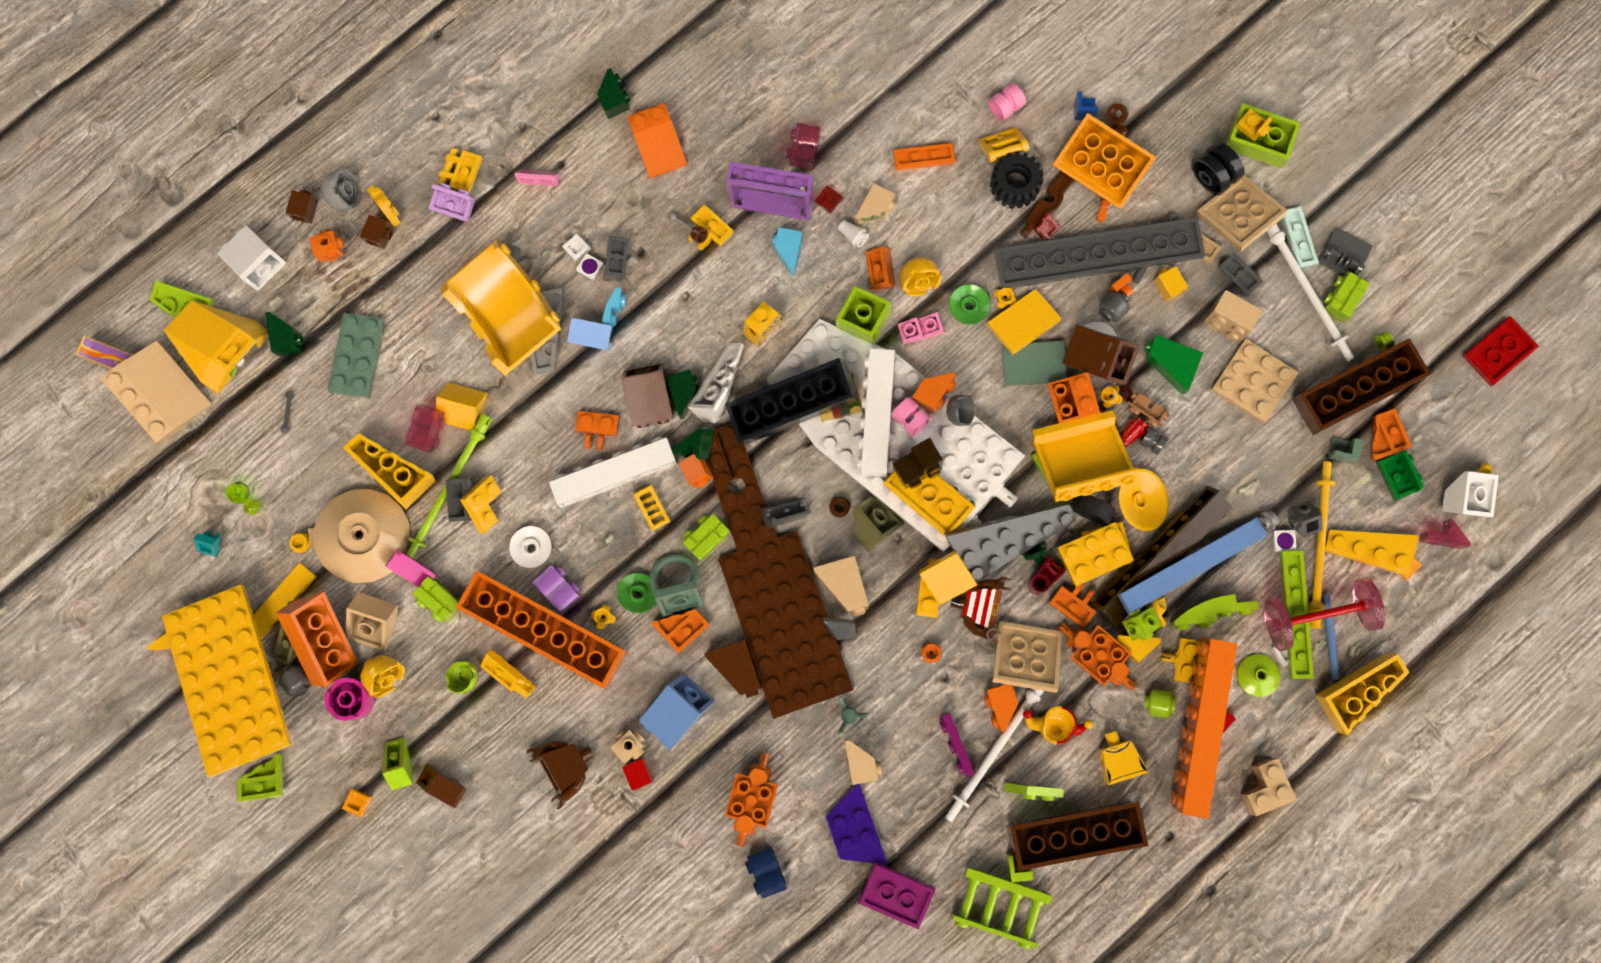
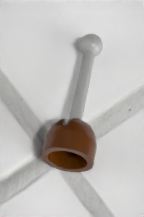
(699, 238)

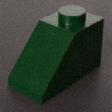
(283, 337)
(683, 390)

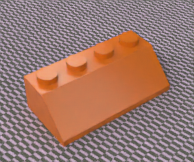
(317, 639)

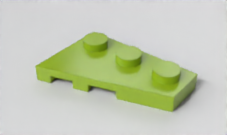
(174, 299)

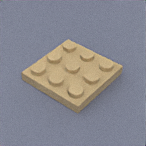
(1242, 213)
(1254, 381)
(1027, 657)

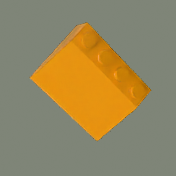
(1104, 161)

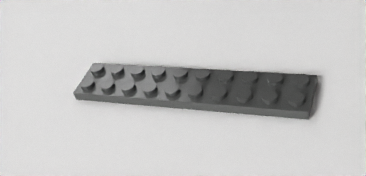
(1099, 253)

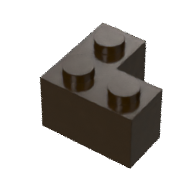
(918, 465)

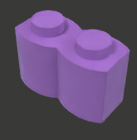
(557, 588)

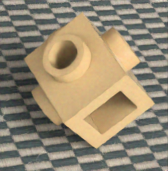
(621, 748)

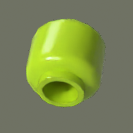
(1160, 703)

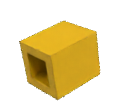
(1170, 283)

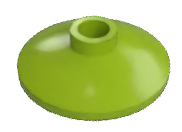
(1248, 675)

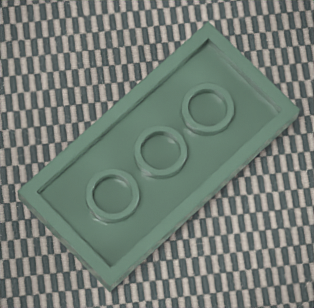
(356, 355)

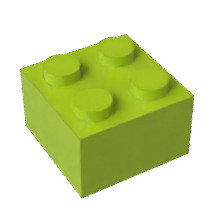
(863, 315)

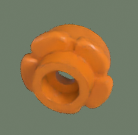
(936, 652)

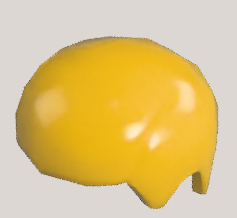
(1159, 606)

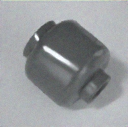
(1114, 306)
(294, 680)

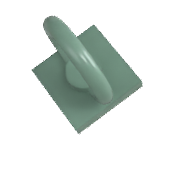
(678, 596)

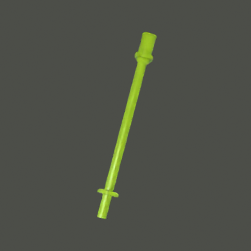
(476, 435)

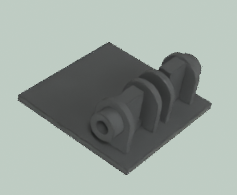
(1345, 253)

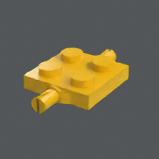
(1183, 660)

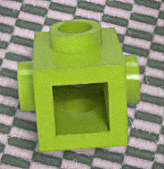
(1142, 624)

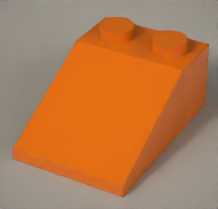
(657, 140)

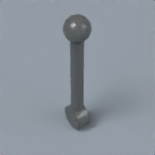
(289, 395)

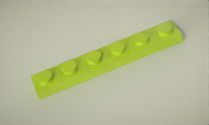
(1296, 603)

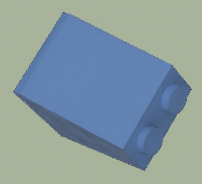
(676, 710)

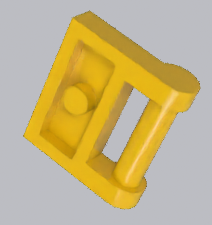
(1003, 143)

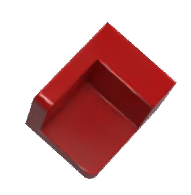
(638, 774)

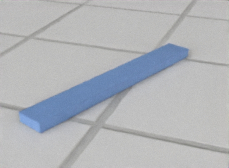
(1192, 565)

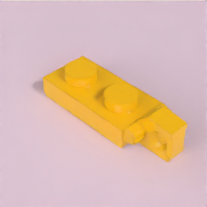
(927, 603)
(507, 674)

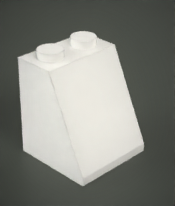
(251, 258)

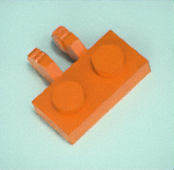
(596, 424)
(1072, 606)

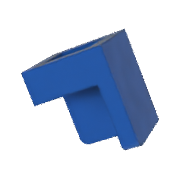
(1083, 106)

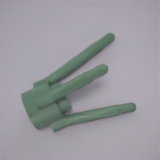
(848, 715)

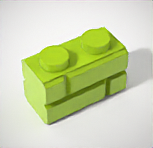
(1346, 296)
(705, 536)
(436, 598)

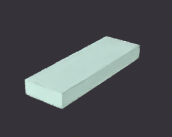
(1299, 238)

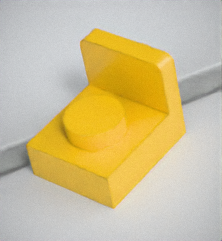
(1254, 125)

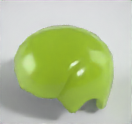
(461, 677)

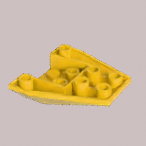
(213, 341)

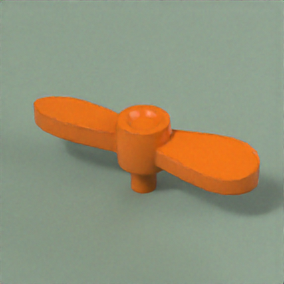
(1103, 211)

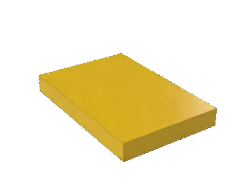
(1024, 321)

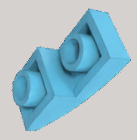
(614, 305)

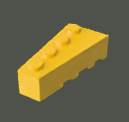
(397, 476)
(1360, 691)

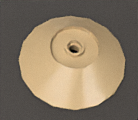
(383, 531)

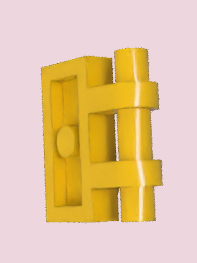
(465, 171)

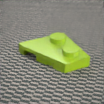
(1032, 791)

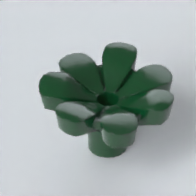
(1036, 552)

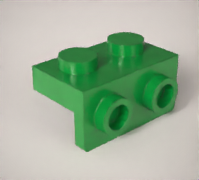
(1400, 475)

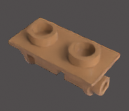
(1140, 405)

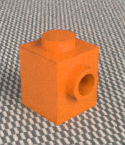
(696, 471)

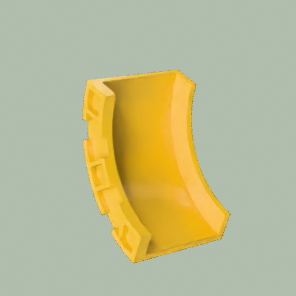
(502, 306)

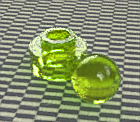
(250, 506)

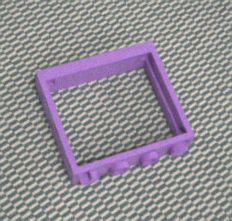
(770, 180)

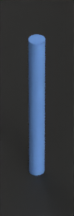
(1331, 640)

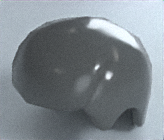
(960, 410)

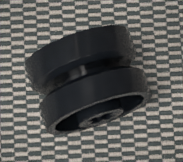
(1217, 168)

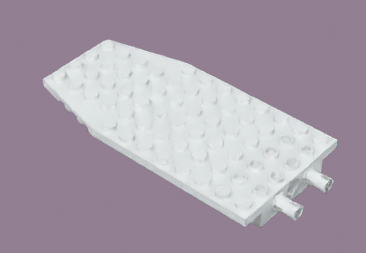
(973, 456)

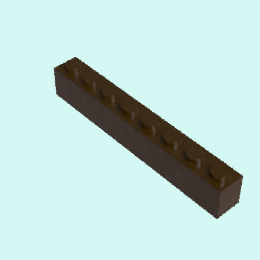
(1167, 548)

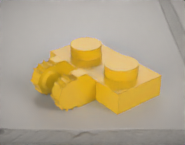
(384, 204)
(717, 228)

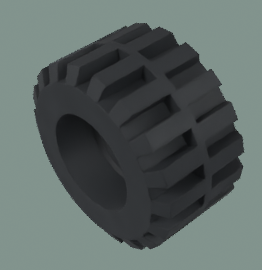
(1016, 164)

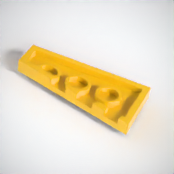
(1378, 550)

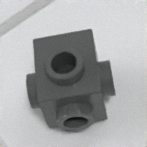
(1305, 519)

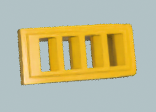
(659, 523)

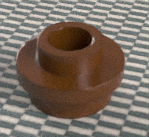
(839, 500)

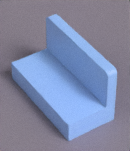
(590, 334)

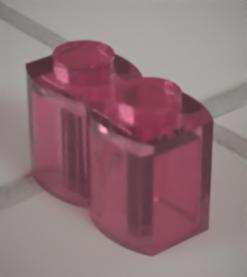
(804, 146)
(425, 428)

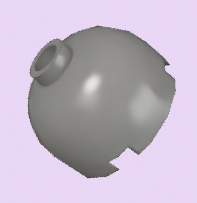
(340, 190)

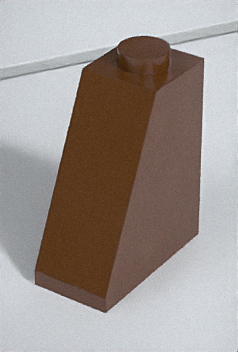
(737, 667)

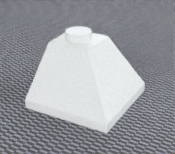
(1472, 494)

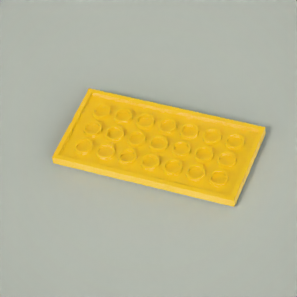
(226, 681)

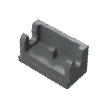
(616, 258)
(1240, 274)
(455, 491)
(785, 512)

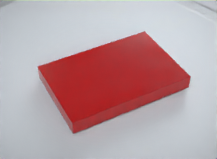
(1500, 351)

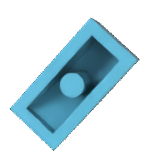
(788, 247)

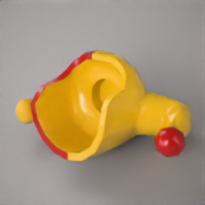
(1056, 725)

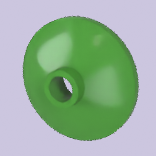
(969, 295)
(633, 584)

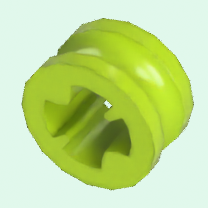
(1384, 341)

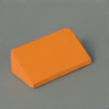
(880, 268)

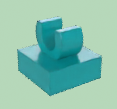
(207, 544)

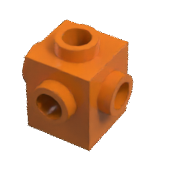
(327, 246)

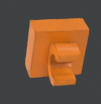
(1122, 285)

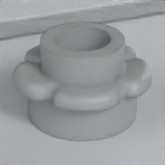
(1268, 520)

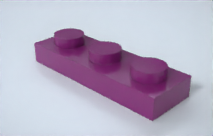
(955, 745)

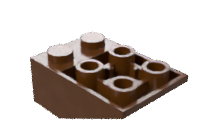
(1101, 354)

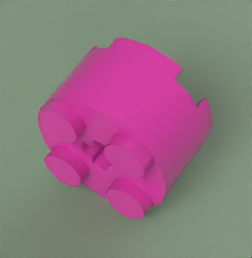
(337, 700)

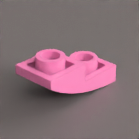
(921, 328)

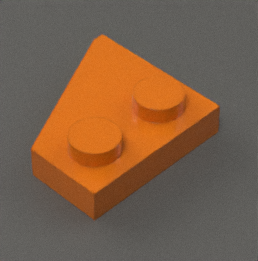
(1388, 435)
(681, 628)

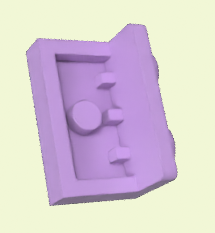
(451, 203)

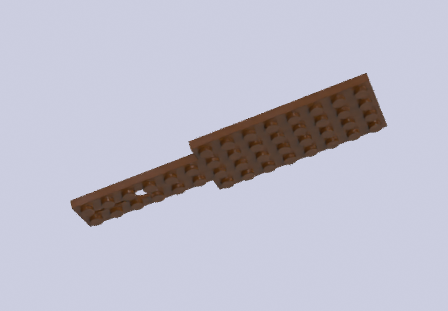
(774, 593)

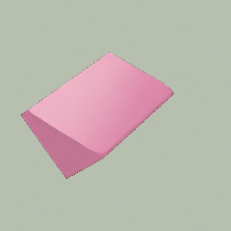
(537, 177)

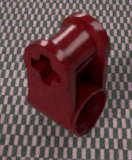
(1048, 573)

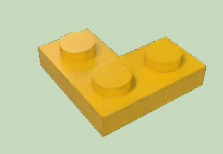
(477, 503)

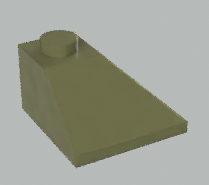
(874, 522)

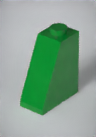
(1173, 361)

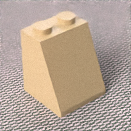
(844, 584)

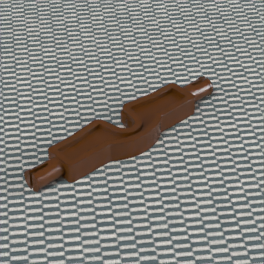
(1056, 192)

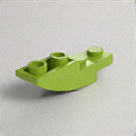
(1207, 611)

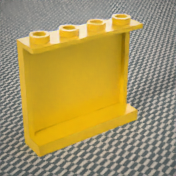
(1083, 456)

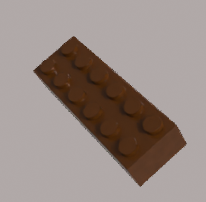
(1361, 386)
(1077, 835)

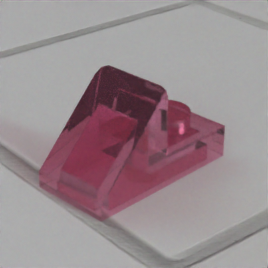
(1450, 536)

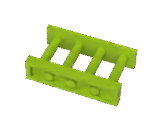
(1017, 892)

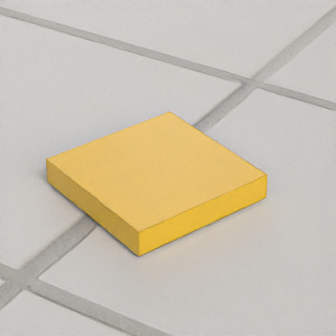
(947, 577)

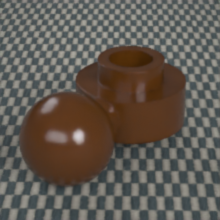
(1111, 115)

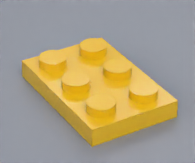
(1095, 554)

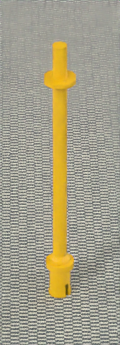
(1316, 603)

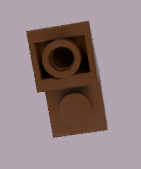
(440, 786)

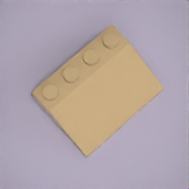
(156, 392)

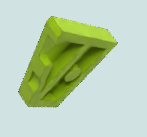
(262, 782)

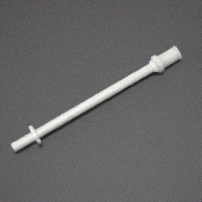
(1277, 238)
(1032, 696)

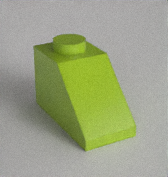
(397, 764)

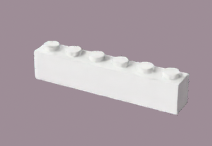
(877, 412)
(613, 472)

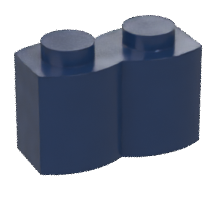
(766, 872)

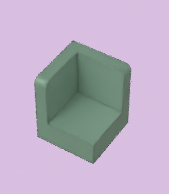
(1345, 450)

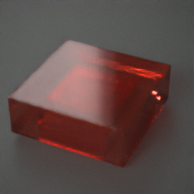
(828, 199)
(1046, 227)

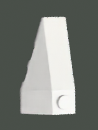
(716, 389)

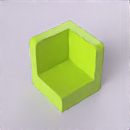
(1014, 874)

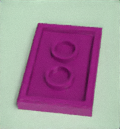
(897, 895)

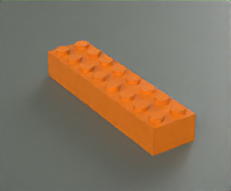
(541, 630)
(1203, 727)

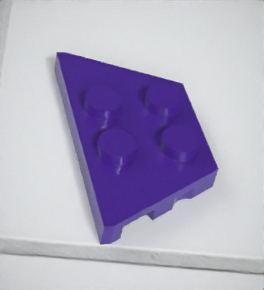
(854, 829)

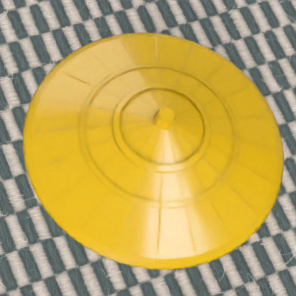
(1144, 501)

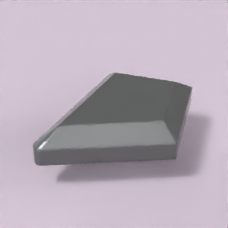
(840, 628)

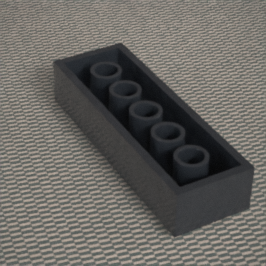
(792, 401)

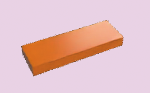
(924, 156)

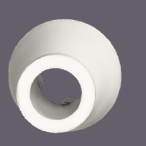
(856, 235)

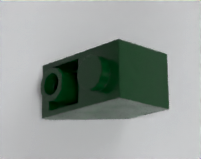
(610, 95)

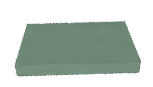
(1034, 364)

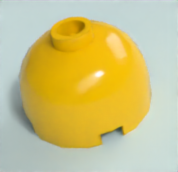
(919, 275)
(380, 674)

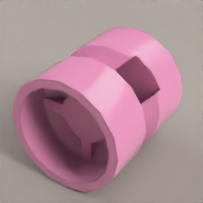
(1004, 103)
(906, 411)

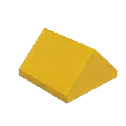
(461, 405)

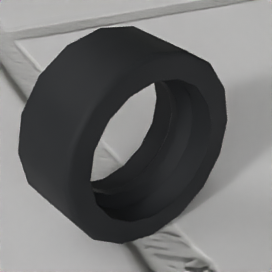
(1094, 509)

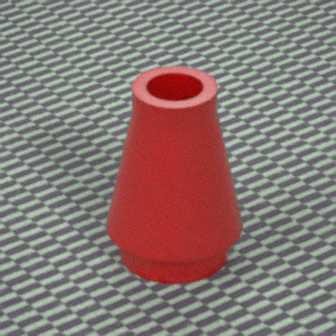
(1133, 431)

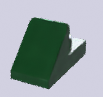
(697, 443)

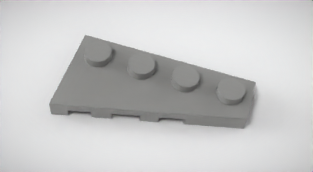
(545, 356)

